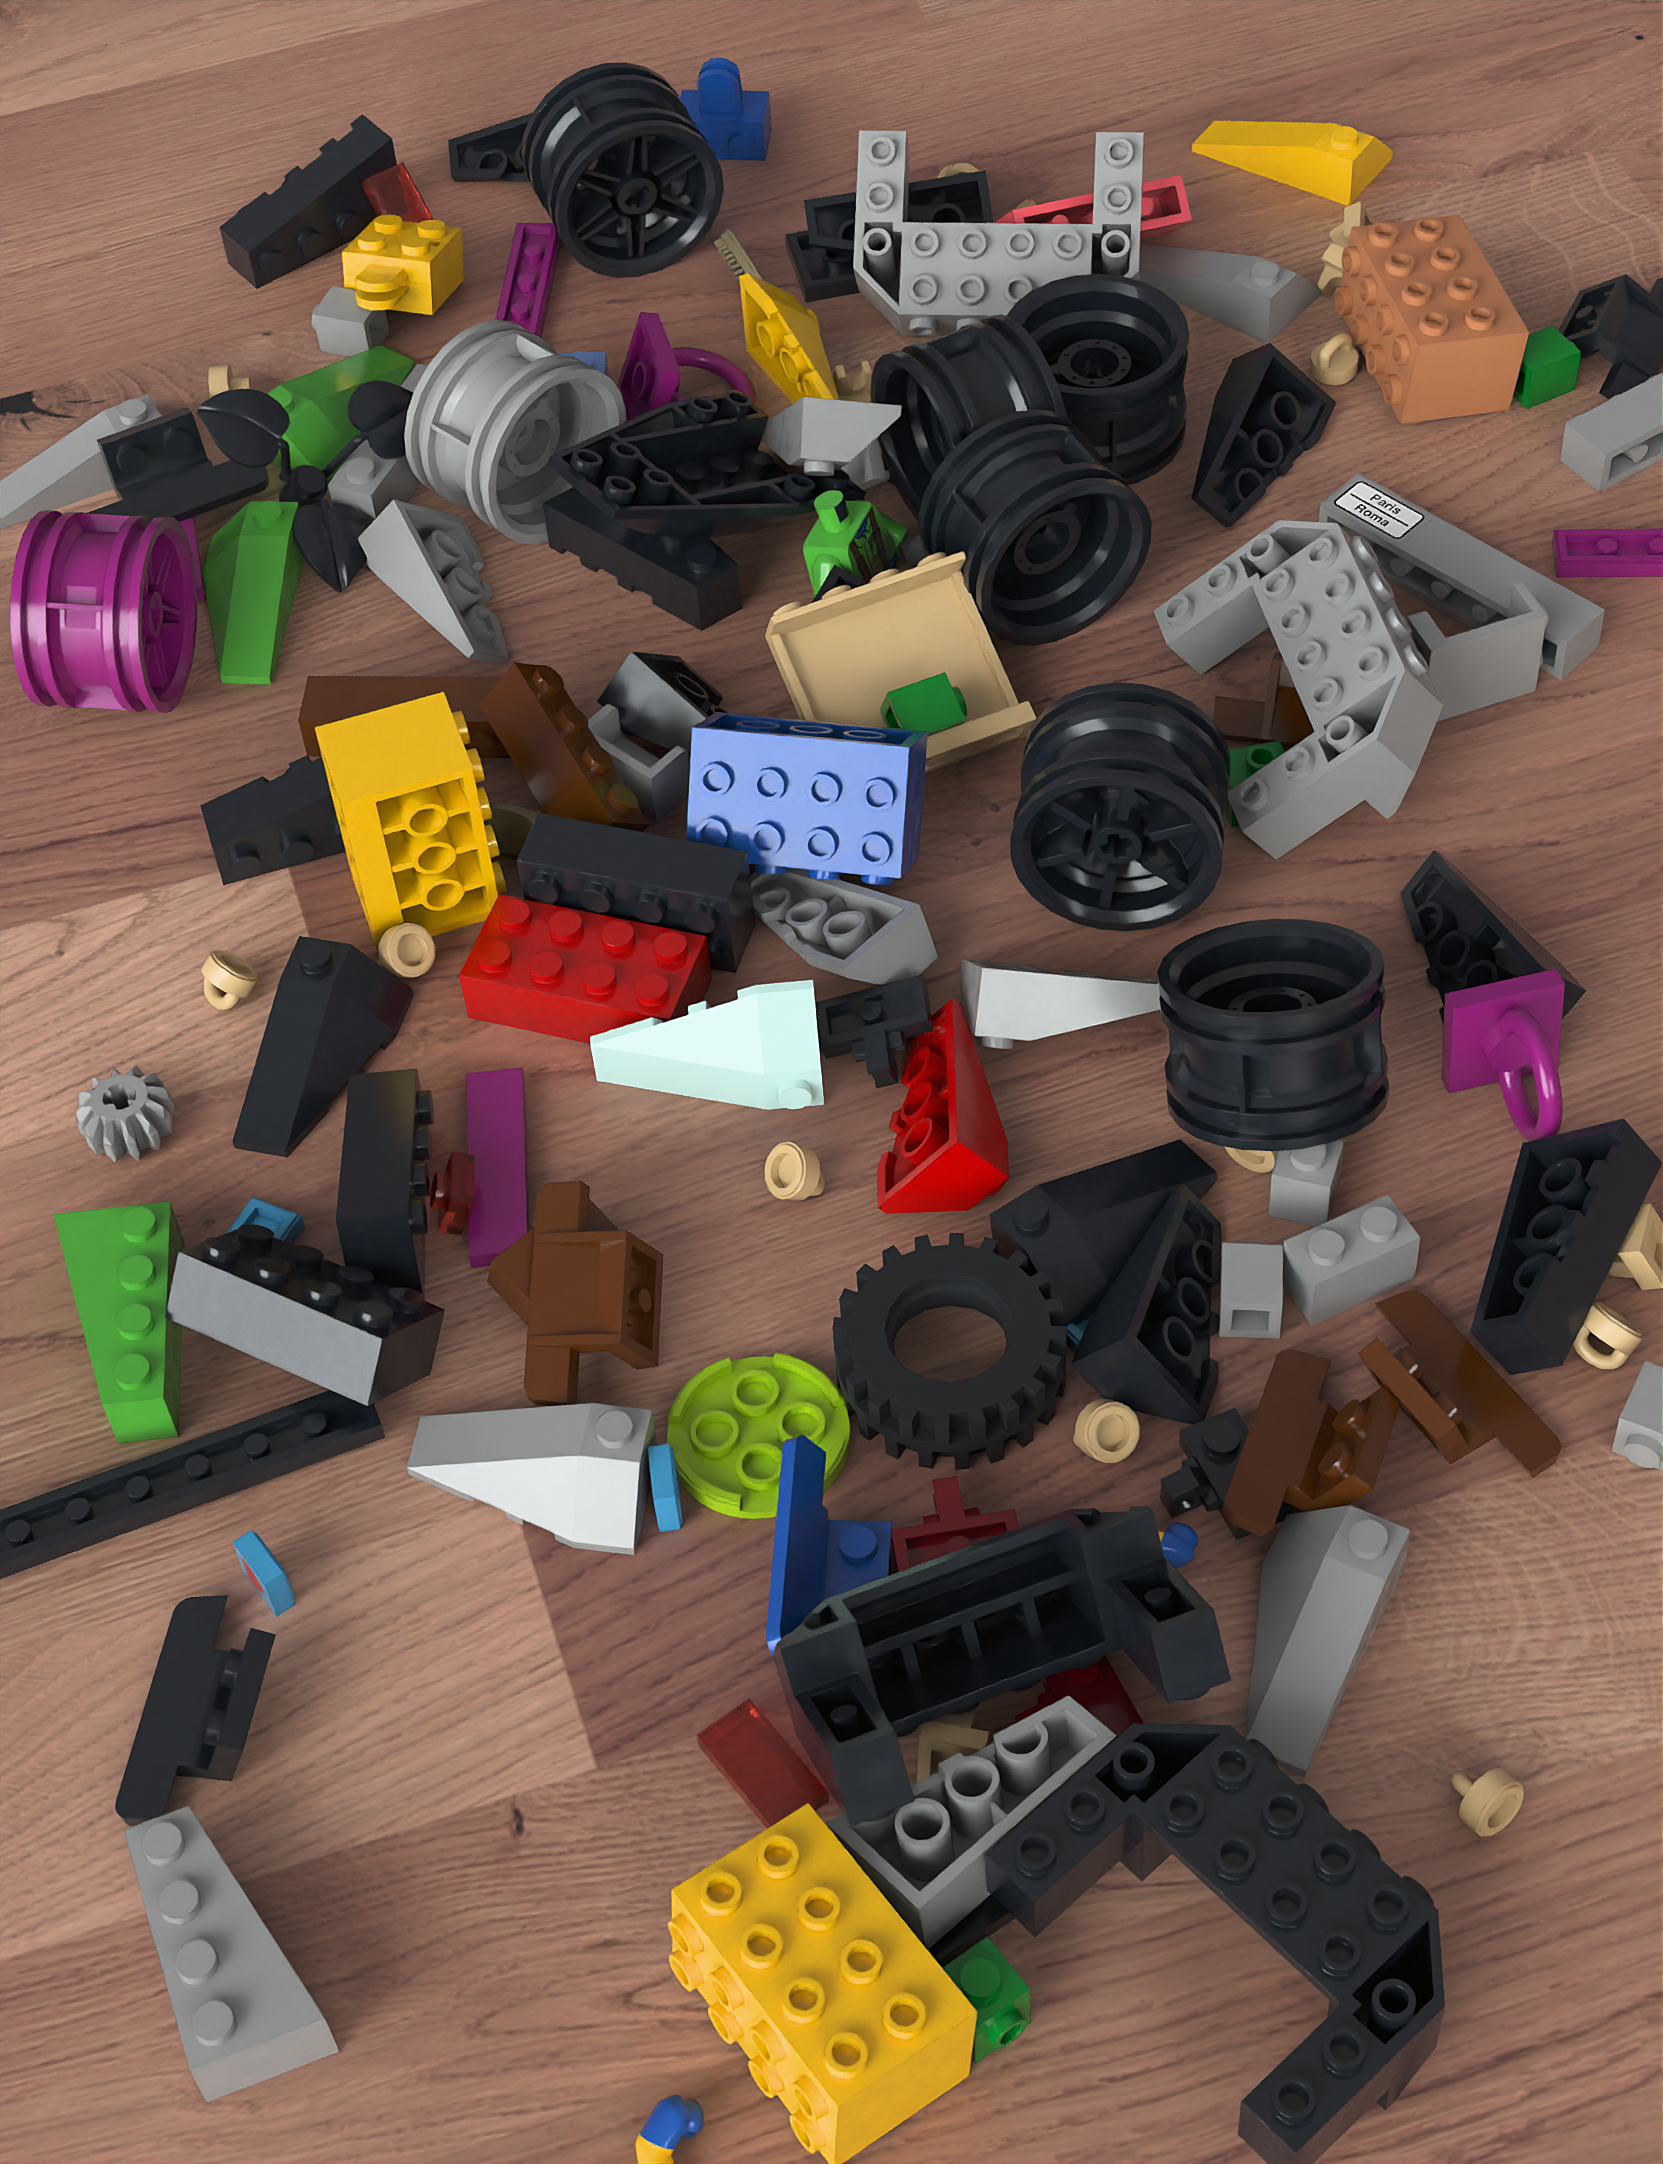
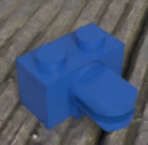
(730, 119)

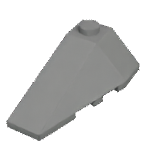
(826, 432)
(552, 1466)

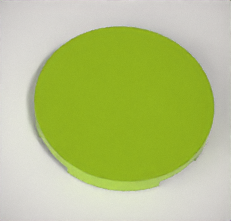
(734, 1424)

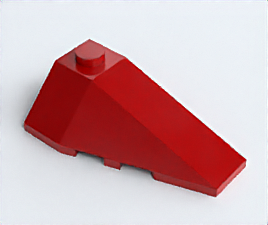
(948, 1129)

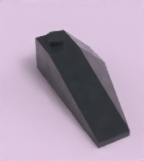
(322, 1027)
(1157, 1320)

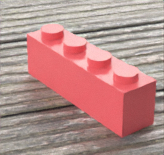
(1163, 209)

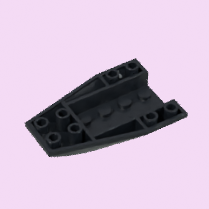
(694, 472)

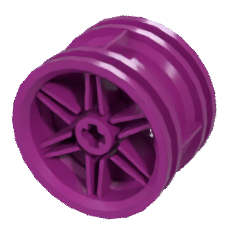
(104, 611)

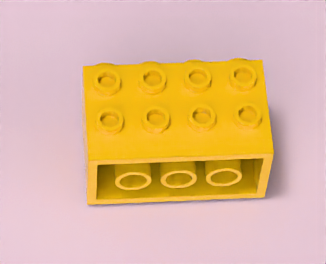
(820, 1985)

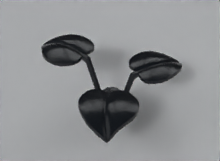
(249, 432)

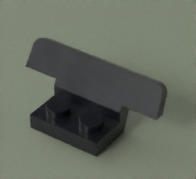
(1623, 325)
(166, 472)
(194, 1709)

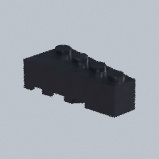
(311, 210)
(680, 574)
(274, 823)
(386, 1176)
(1558, 1240)

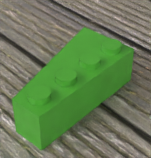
(122, 1283)

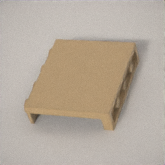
(892, 633)

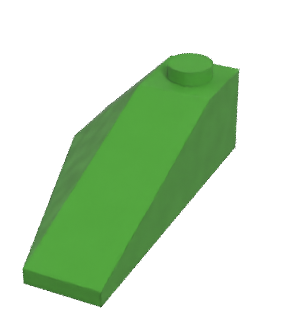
(320, 402)
(252, 588)

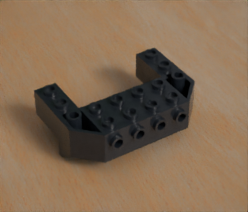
(983, 1626)
(1288, 1875)

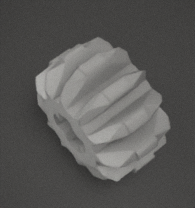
(125, 1113)

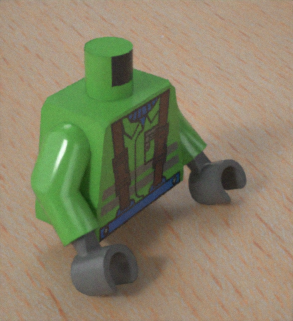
(856, 540)

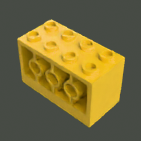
(413, 816)

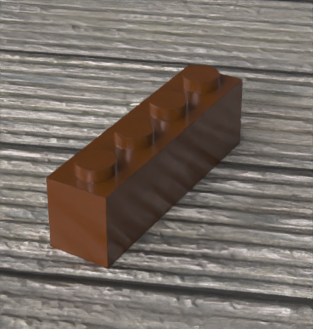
(343, 697)
(558, 750)

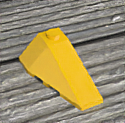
(1308, 156)
(785, 340)

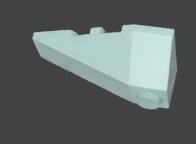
(738, 1053)

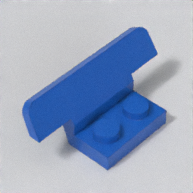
(810, 1552)

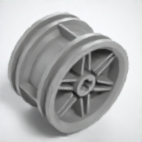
(494, 416)

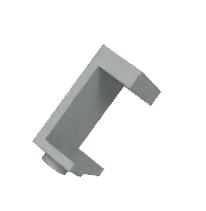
(1487, 661)

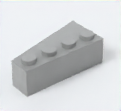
(934, 1850)
(225, 1975)

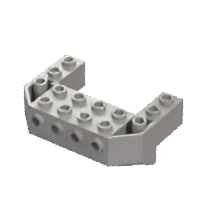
(957, 274)
(1348, 662)

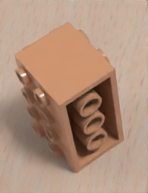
(1430, 318)

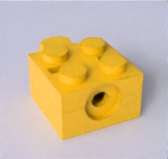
(404, 264)

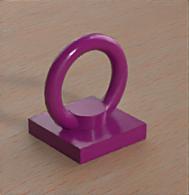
(653, 373)
(1506, 1034)

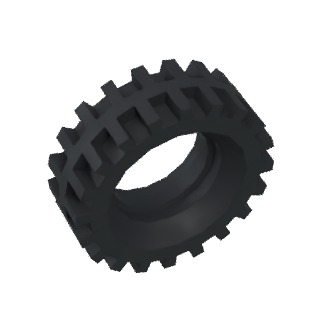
(965, 1413)

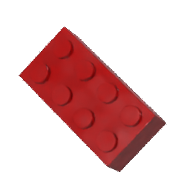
(579, 970)

